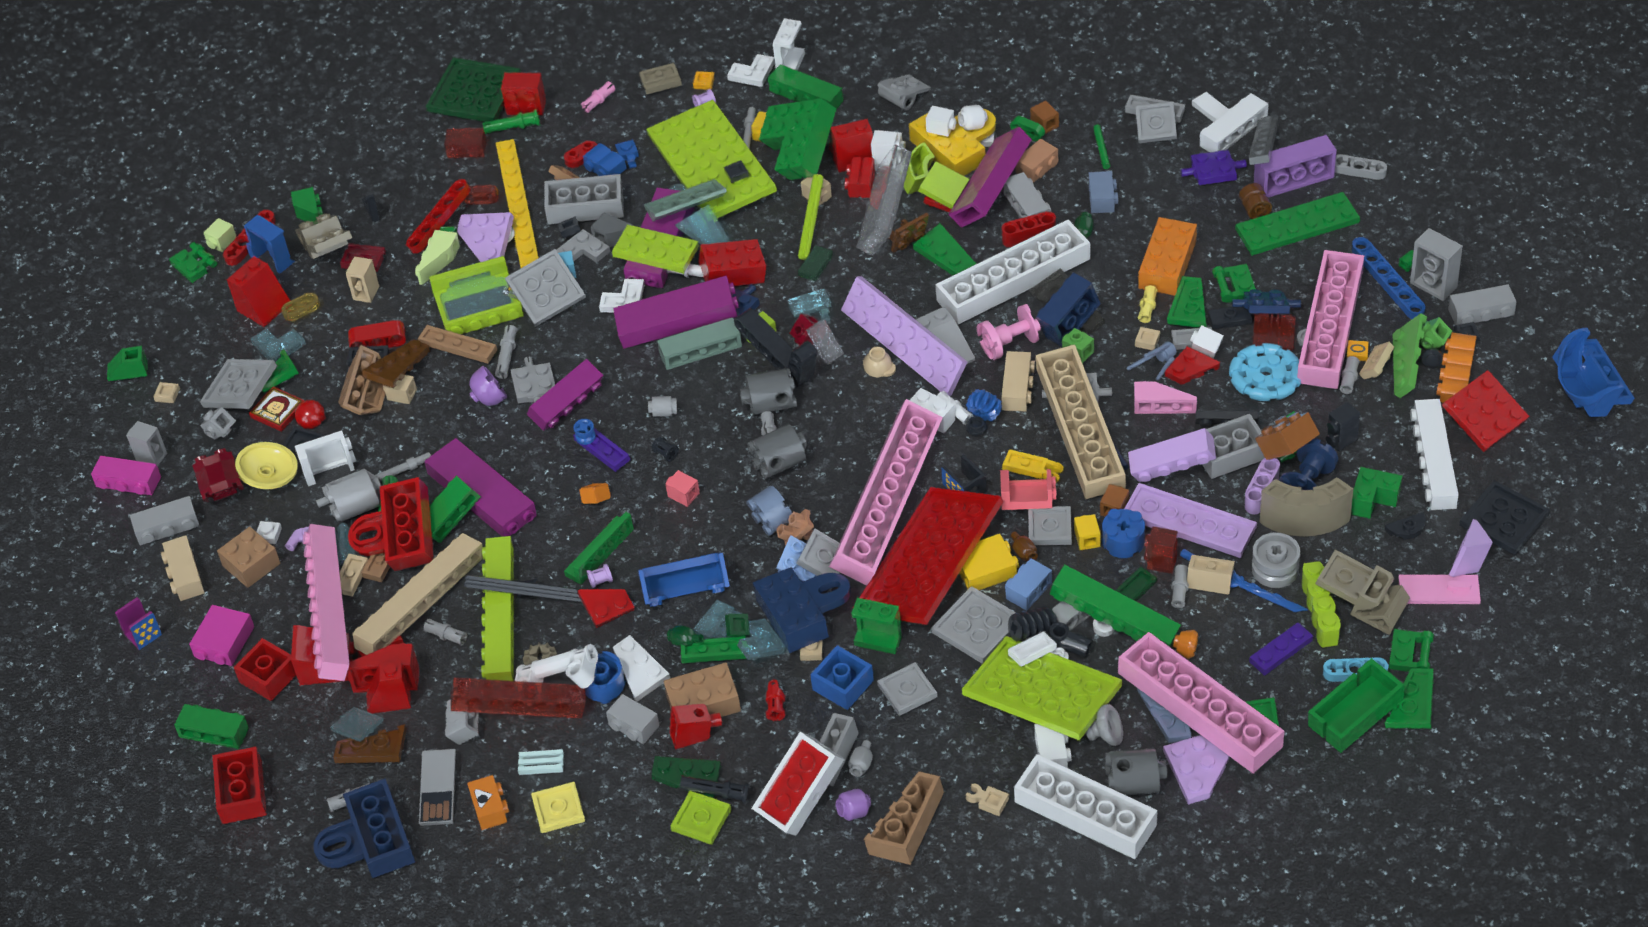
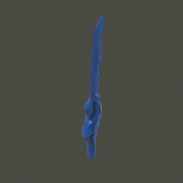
(1237, 580)

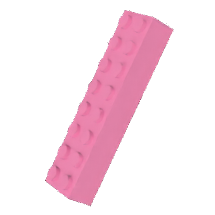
(1330, 319)
(1201, 702)

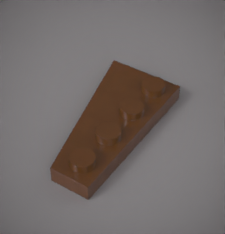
(396, 364)

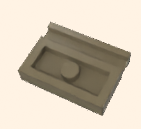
(660, 78)

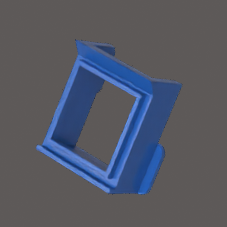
(267, 236)

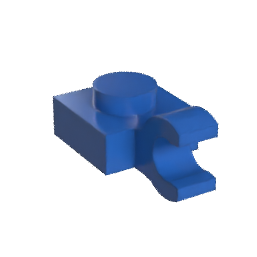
(628, 152)

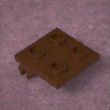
(908, 232)

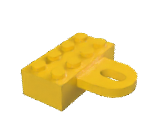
(959, 150)

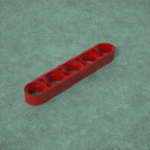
(440, 208)

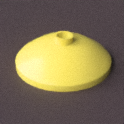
(266, 465)

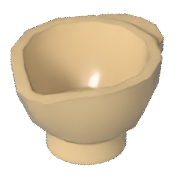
(878, 363)

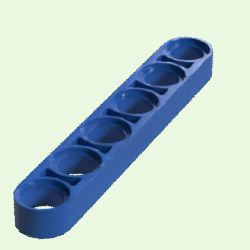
(1384, 279)

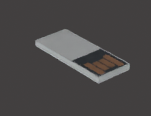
(437, 787)

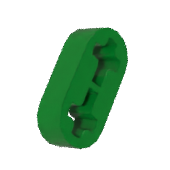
(1031, 128)

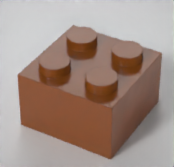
(1287, 435)

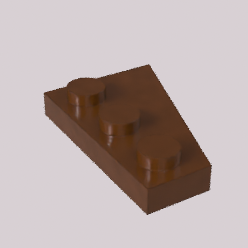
(372, 749)

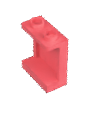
(1027, 493)

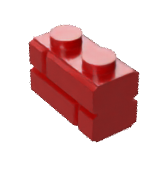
(861, 177)

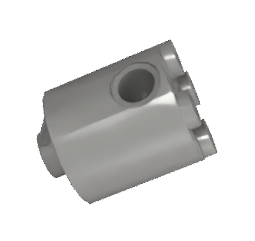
(353, 494)

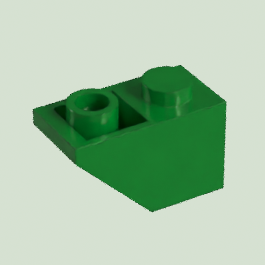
(306, 204)
(128, 364)

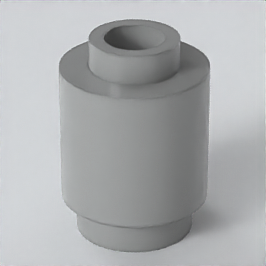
(662, 406)

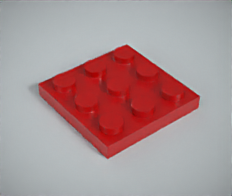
(1485, 411)

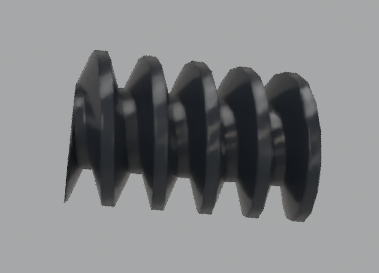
(1031, 623)

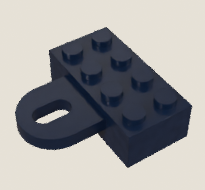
(798, 606)
(370, 834)

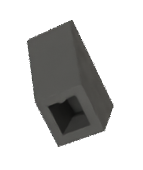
(608, 229)

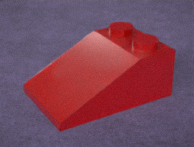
(363, 669)

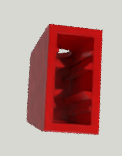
(691, 724)

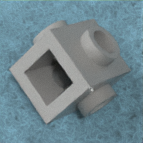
(217, 423)

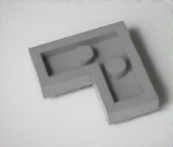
(585, 244)

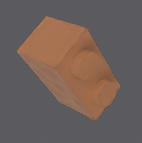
(1037, 160)

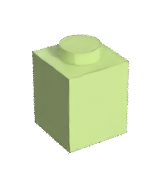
(220, 235)

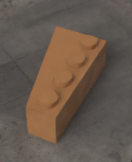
(906, 823)

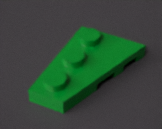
(1188, 304)

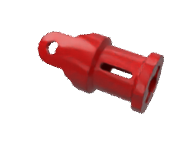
(775, 700)

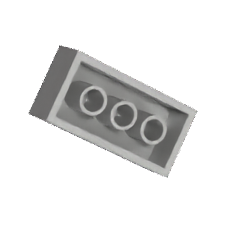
(583, 198)

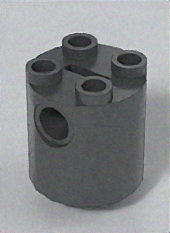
(769, 391)
(777, 450)
(1134, 771)

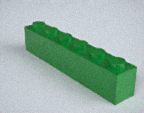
(1111, 607)

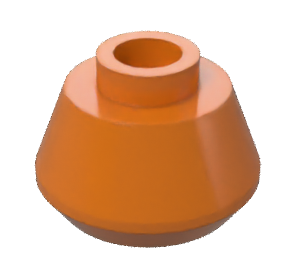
(1186, 643)

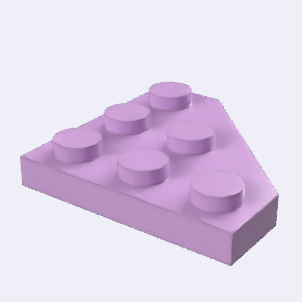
(486, 233)
(1196, 766)

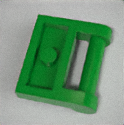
(1239, 278)
(1403, 650)

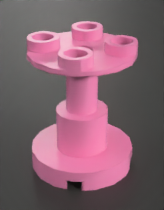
(1001, 335)

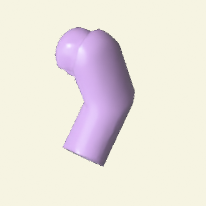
(296, 537)

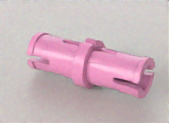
(598, 96)

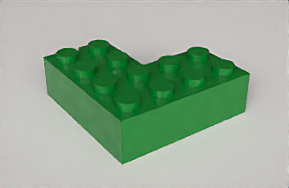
(800, 134)

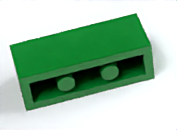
(451, 507)
(211, 726)

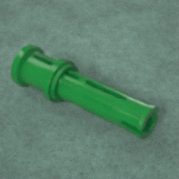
(520, 121)

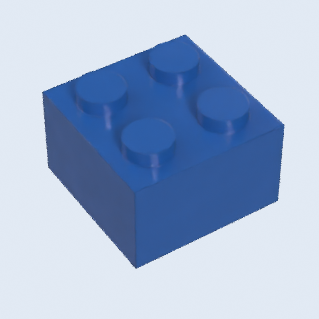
(842, 677)

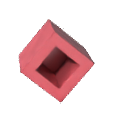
(682, 488)

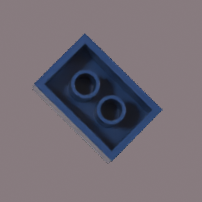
(1068, 308)

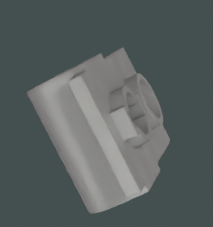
(901, 89)

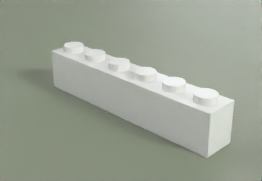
(1435, 454)

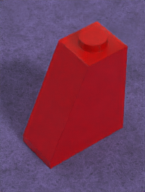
(388, 689)

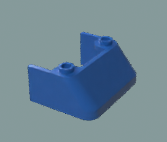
(683, 578)

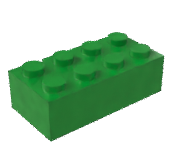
(1352, 709)

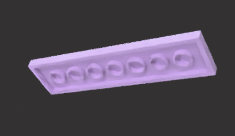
(904, 336)

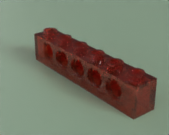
(517, 698)

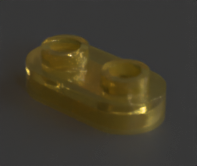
(300, 306)

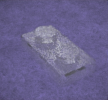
(825, 341)

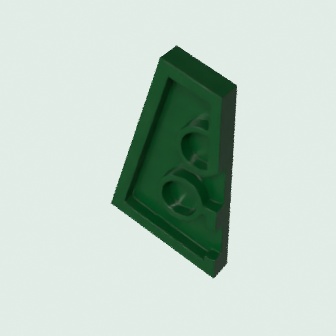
(670, 770)

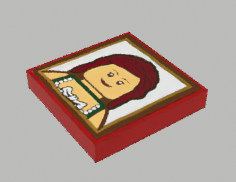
(276, 409)

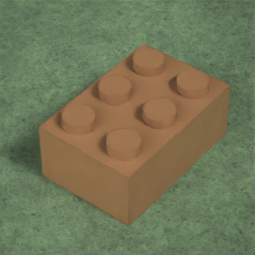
(706, 686)

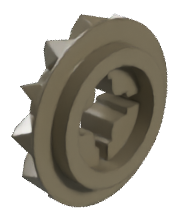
(532, 654)

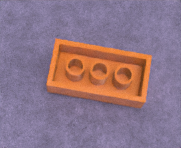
(1167, 255)

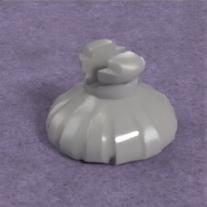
(1107, 725)

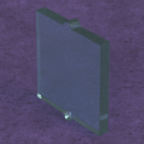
(356, 724)

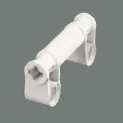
(578, 665)

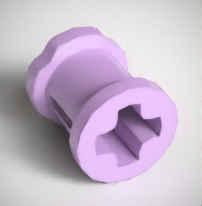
(702, 98)
(599, 576)

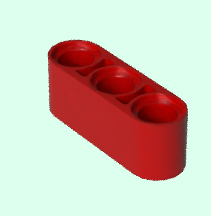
(1026, 227)
(379, 334)

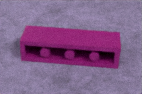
(565, 395)

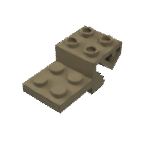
(322, 235)
(1367, 589)

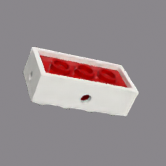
(798, 783)

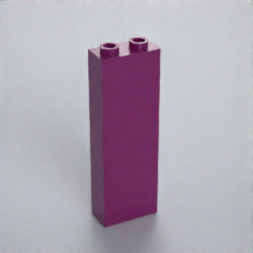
(990, 177)
(653, 275)
(675, 311)
(500, 502)

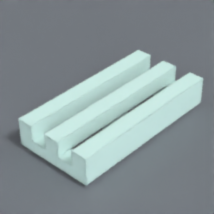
(540, 759)

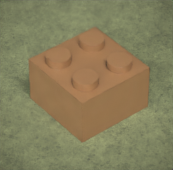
(248, 557)

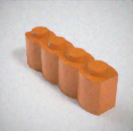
(1458, 365)

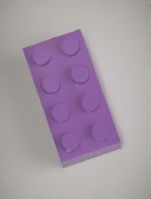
(1297, 166)

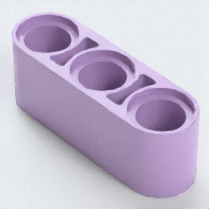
(1265, 474)

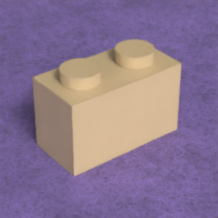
(362, 279)

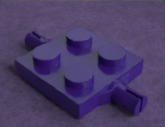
(1213, 167)

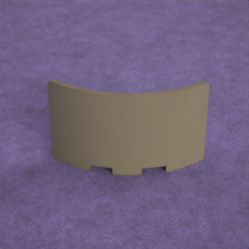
(1306, 511)

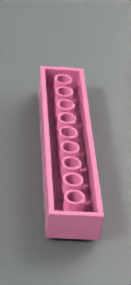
(886, 492)

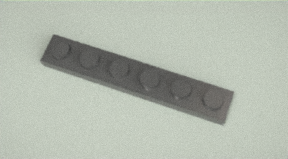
(1263, 140)

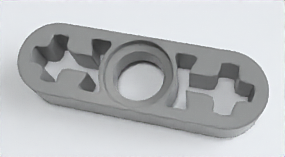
(1373, 165)

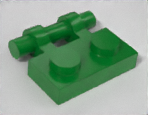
(187, 264)

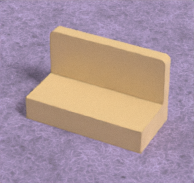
(1210, 574)

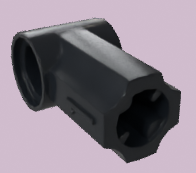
(1070, 640)

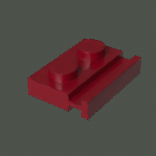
(363, 251)

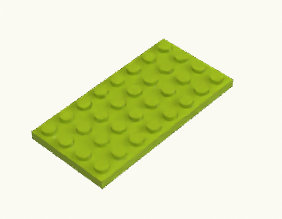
(698, 149)

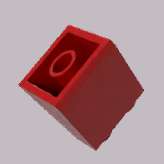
(850, 141)
(257, 292)
(304, 659)

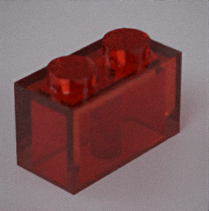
(465, 143)
(1161, 549)

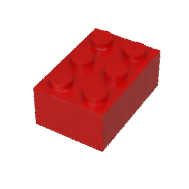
(737, 260)
(239, 785)

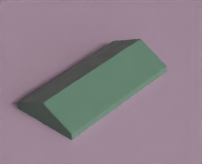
(685, 199)

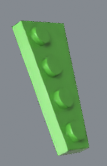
(1406, 354)

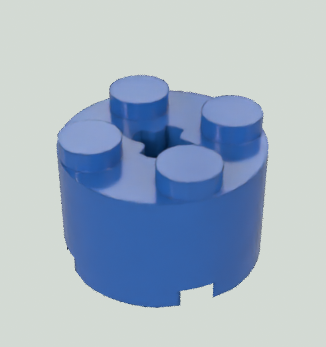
(1123, 532)
(608, 679)

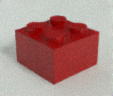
(523, 93)
(265, 669)

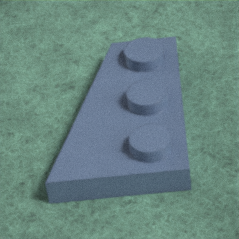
(1170, 725)

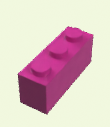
(126, 475)

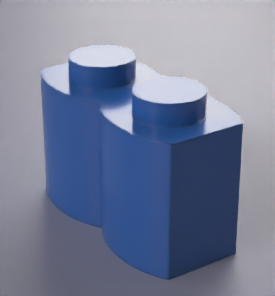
(604, 161)

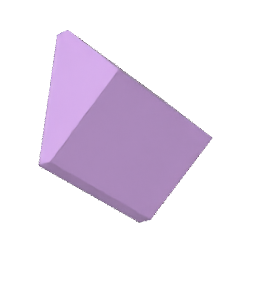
(1472, 551)

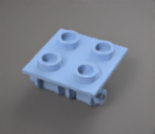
(790, 556)

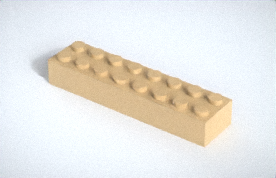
(1080, 421)

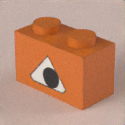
(487, 802)

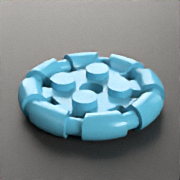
(1267, 386)

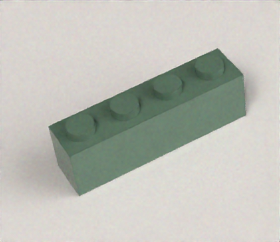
(699, 343)

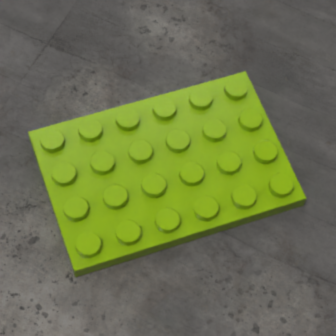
(1045, 691)

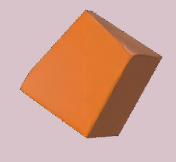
(594, 493)

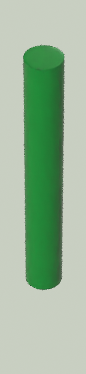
(1101, 146)

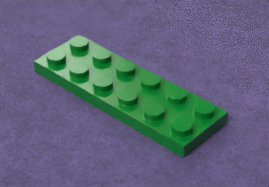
(1297, 223)

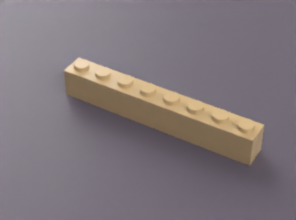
(418, 595)

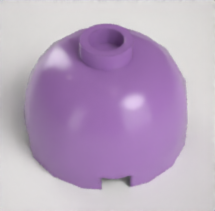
(486, 388)

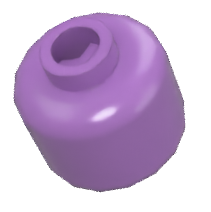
(853, 804)

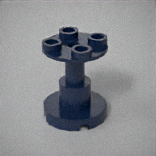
(1314, 460)

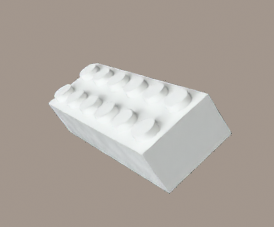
(1085, 806)

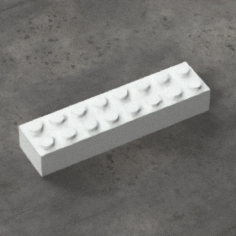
(1012, 271)

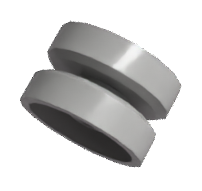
(1275, 560)

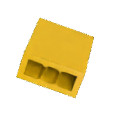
(989, 563)

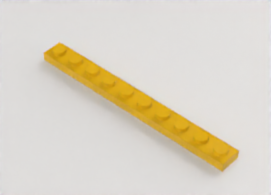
(517, 202)

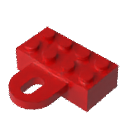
(401, 526)

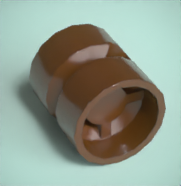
(1255, 200)

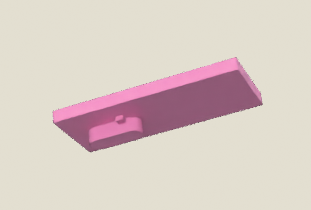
(1441, 589)

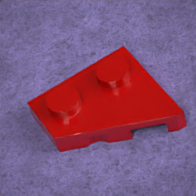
(1190, 365)
(605, 604)

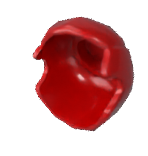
(309, 414)

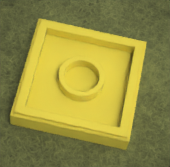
(558, 807)

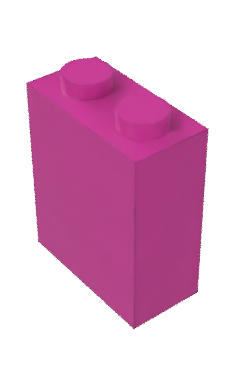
(221, 635)

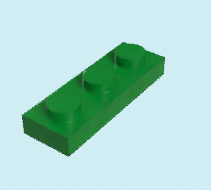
(712, 650)

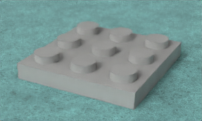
(545, 287)
(238, 383)
(974, 624)

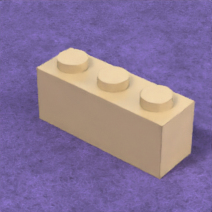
(1017, 381)
(182, 568)

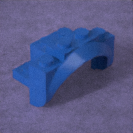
(1596, 382)

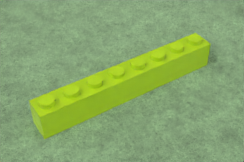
(498, 612)

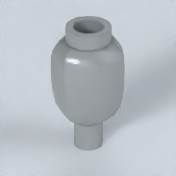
(860, 759)

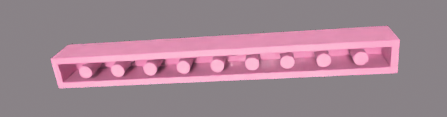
(326, 603)

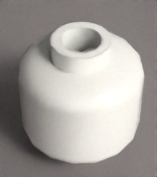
(972, 117)

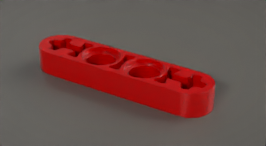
(234, 252)

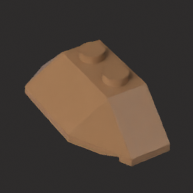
(359, 393)

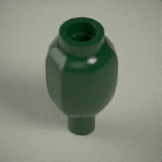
(1084, 224)
(683, 636)

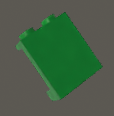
(877, 625)

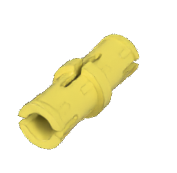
(1147, 304)

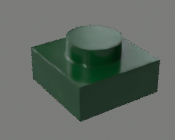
(737, 625)

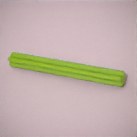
(810, 217)

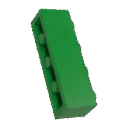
(803, 87)

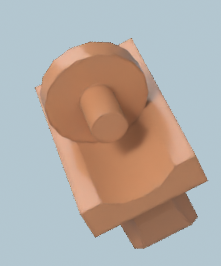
(799, 526)

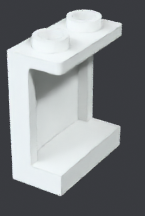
(783, 45)
(324, 455)

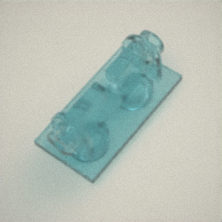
(342, 543)

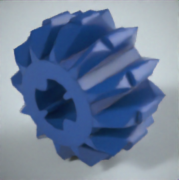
(984, 405)

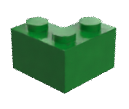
(1374, 487)

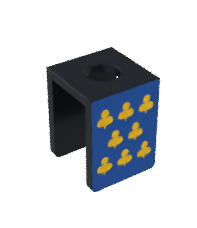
(971, 471)

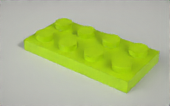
(655, 249)

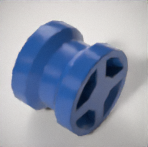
(584, 431)

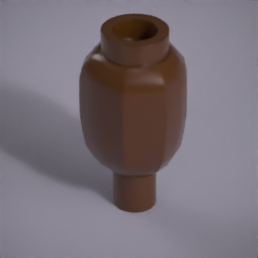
(1024, 547)

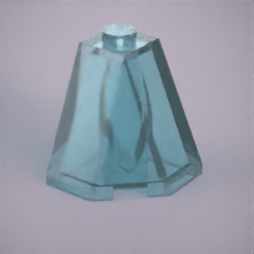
(704, 227)

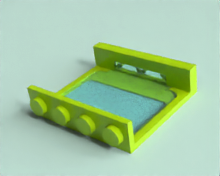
(474, 296)

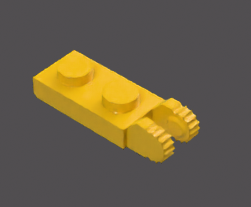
(1031, 465)

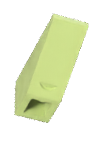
(439, 253)

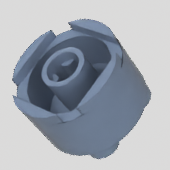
(769, 509)

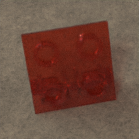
(1274, 330)

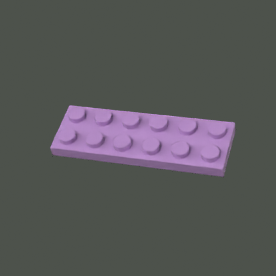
(1192, 520)

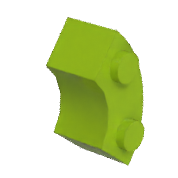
(918, 168)

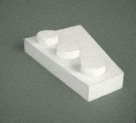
(640, 668)

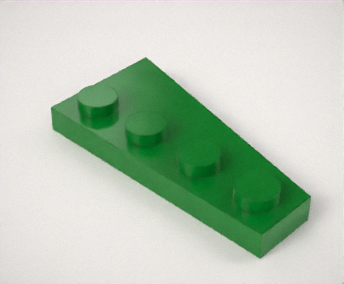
(943, 251)

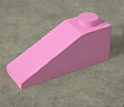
(1161, 399)

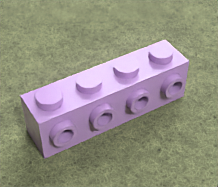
(1172, 455)

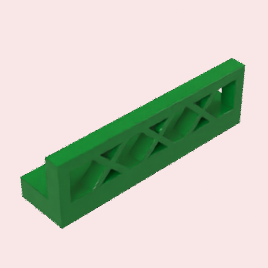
(600, 548)

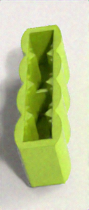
(1321, 606)

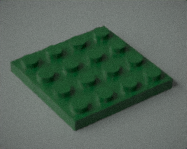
(470, 90)

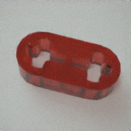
(481, 195)

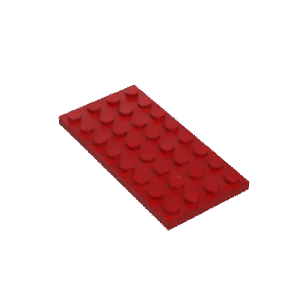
(931, 551)

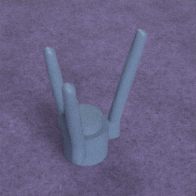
(1162, 353)

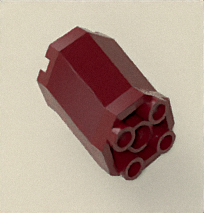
(217, 475)

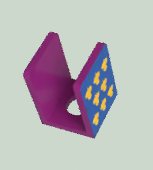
(137, 625)

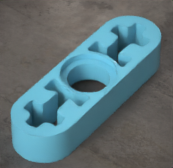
(1339, 664)

